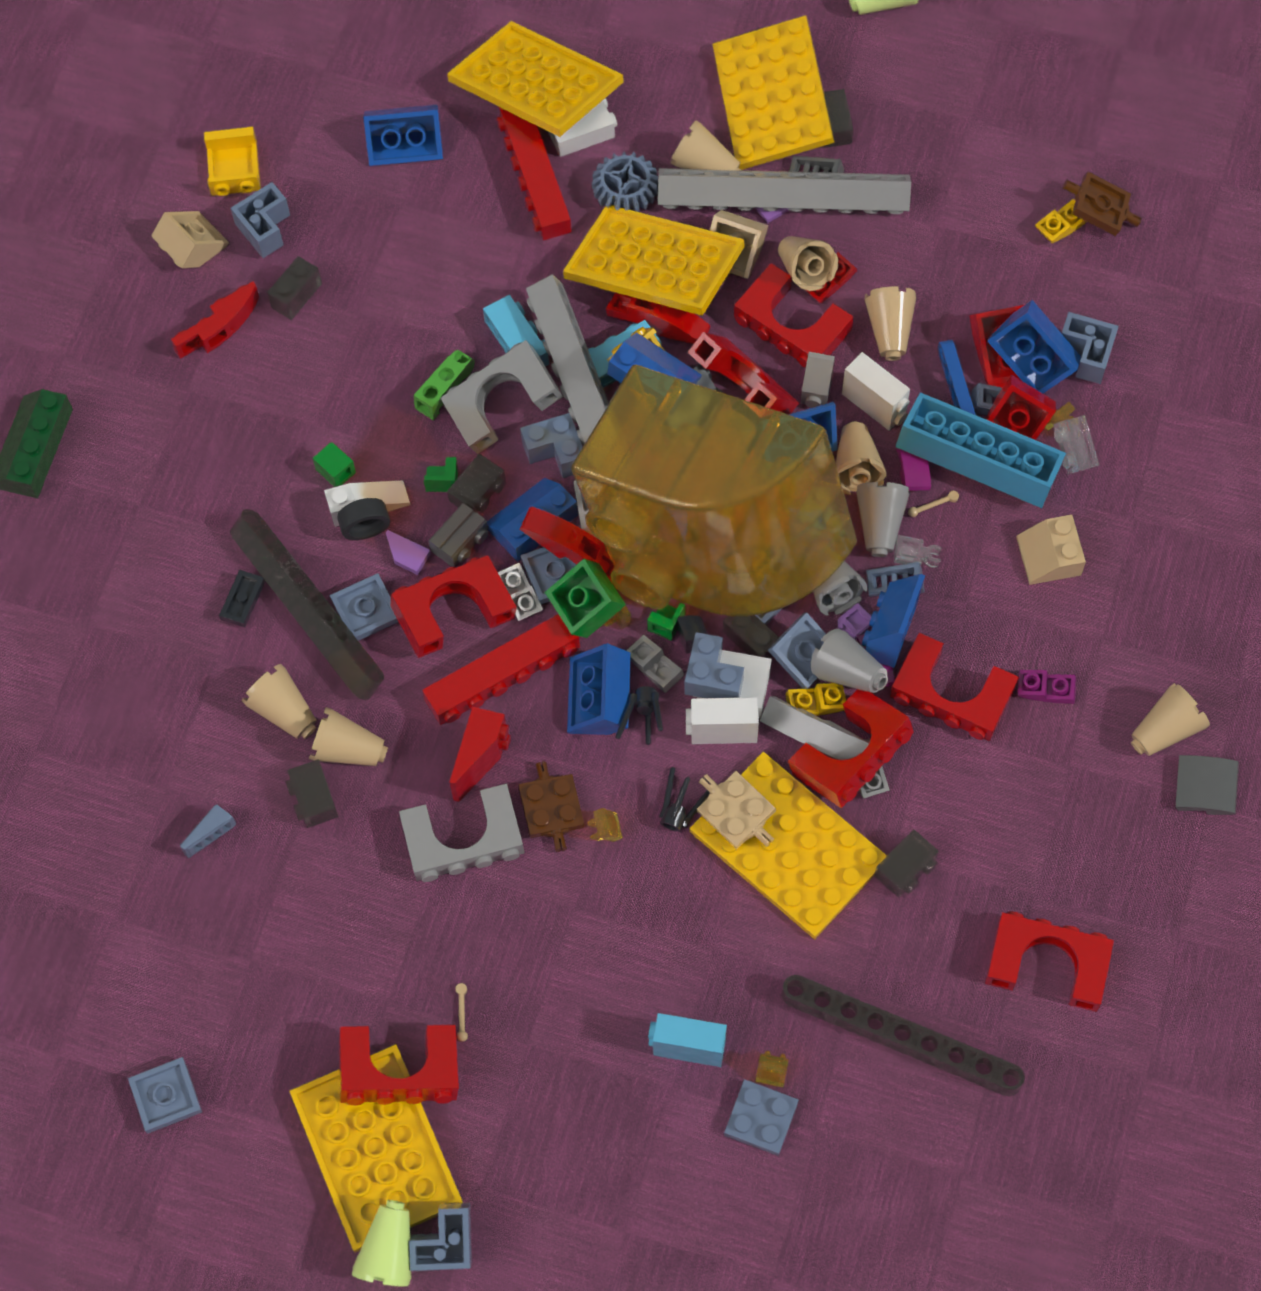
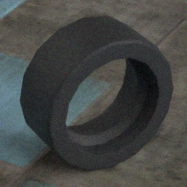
(363, 519)

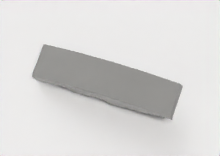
(810, 729)

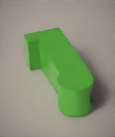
(447, 375)

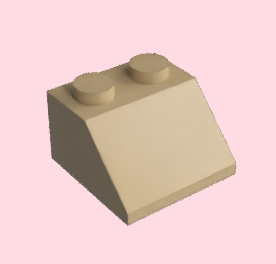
(743, 228)
(188, 238)
(1051, 550)

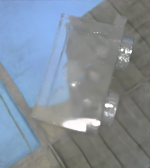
(1077, 443)

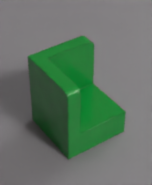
(334, 465)
(441, 477)
(665, 621)

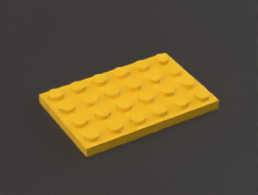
(535, 78)
(773, 93)
(654, 259)
(814, 857)
(374, 1151)

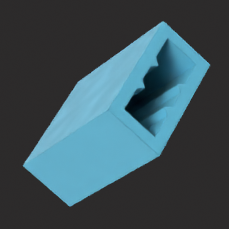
(688, 1039)

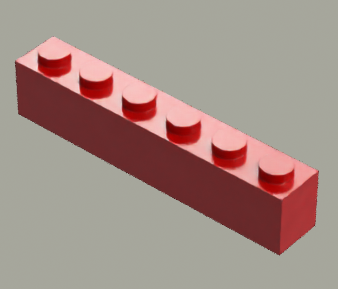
(536, 175)
(500, 669)

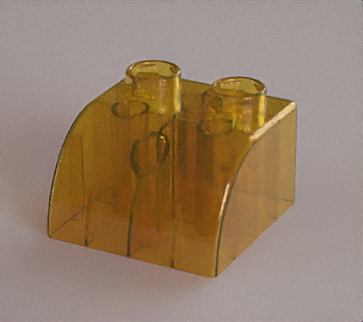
(711, 498)

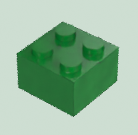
(585, 598)

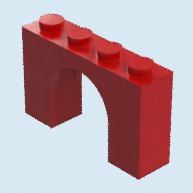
(756, 309)
(723, 356)
(474, 579)
(976, 716)
(843, 778)
(1087, 951)
(364, 1083)

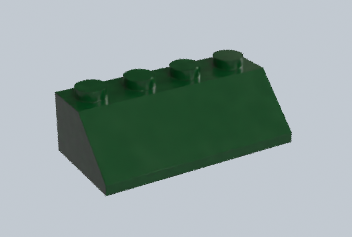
(33, 442)

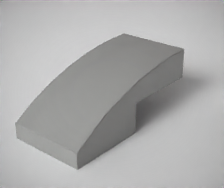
(654, 664)

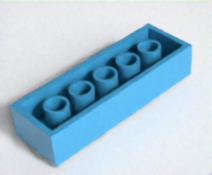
(980, 450)

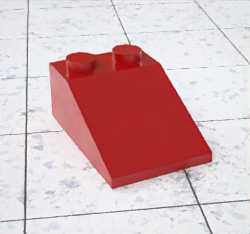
(983, 325)
(479, 751)

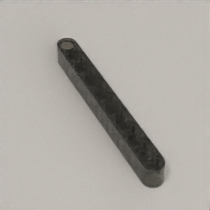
(307, 604)
(911, 1046)

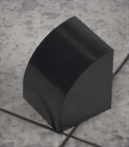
(687, 627)

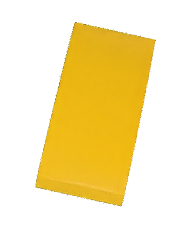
(1060, 223)
(819, 700)

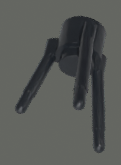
(645, 701)
(674, 816)

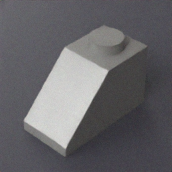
(817, 379)

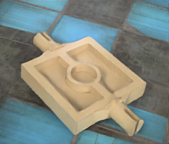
(736, 810)

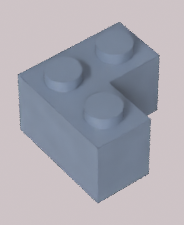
(258, 218)
(1093, 341)
(550, 439)
(706, 674)
(450, 1247)

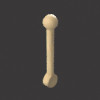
(952, 497)
(461, 990)

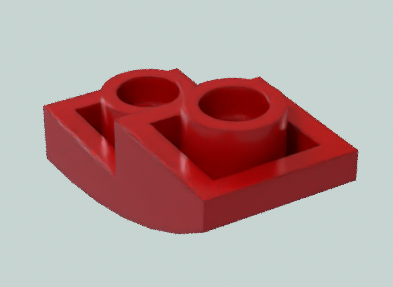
(843, 274)

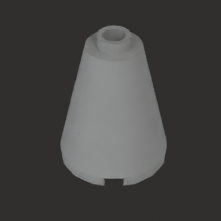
(881, 515)
(840, 591)
(847, 663)

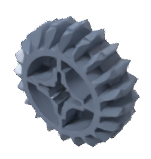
(615, 174)

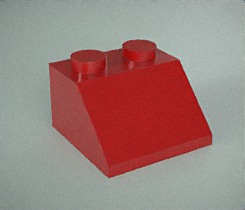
(1022, 408)

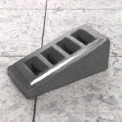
(827, 164)

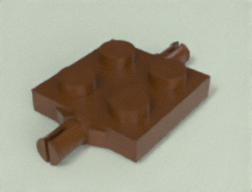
(1101, 203)
(551, 806)

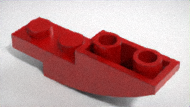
(226, 318)
(664, 319)
(565, 539)

